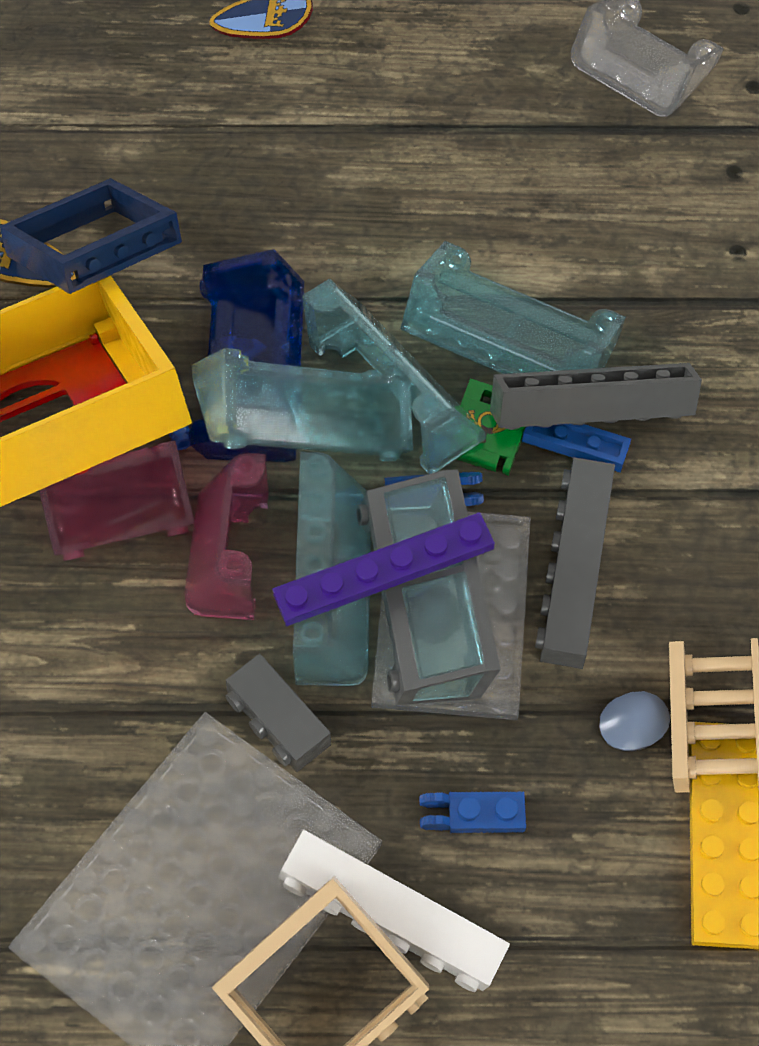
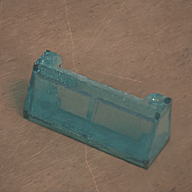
(501, 324)
(345, 325)
(303, 406)

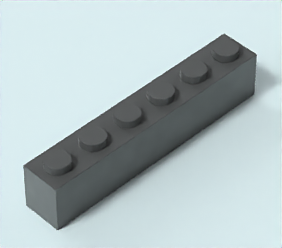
(594, 395)
(577, 563)

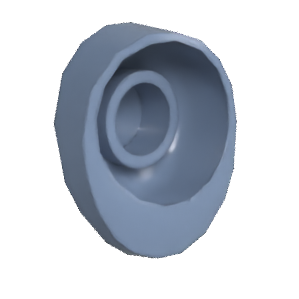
(634, 721)

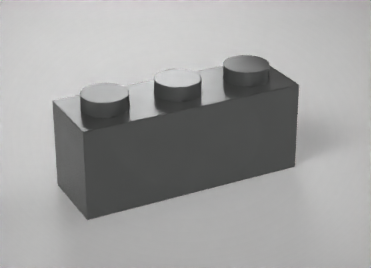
(277, 713)

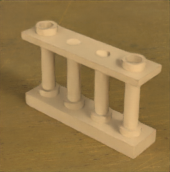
(683, 699)

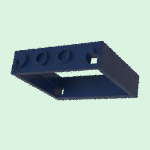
(153, 232)

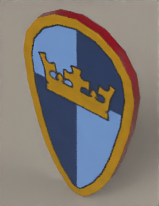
(262, 18)

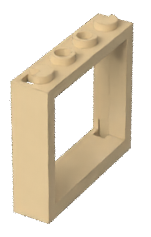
(379, 1027)

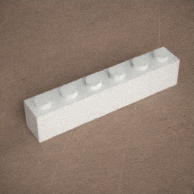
(401, 913)

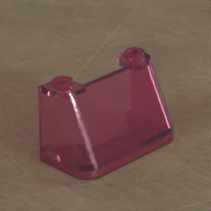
(118, 501)
(219, 577)

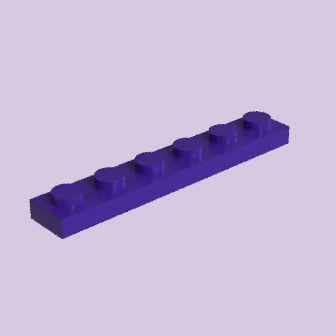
(383, 569)

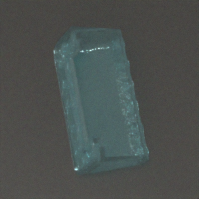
(334, 644)

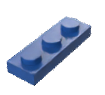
(580, 442)

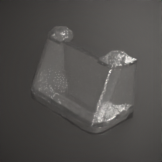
(637, 62)

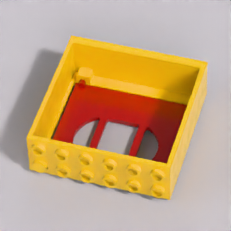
(58, 344)

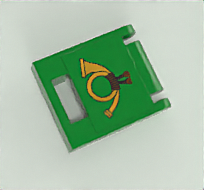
(499, 441)

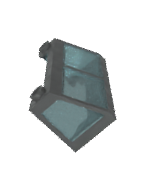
(439, 619)

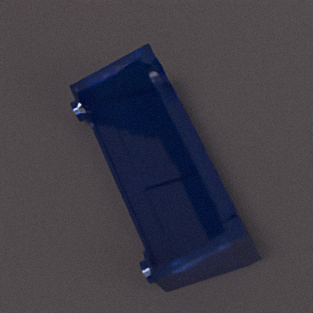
(260, 313)

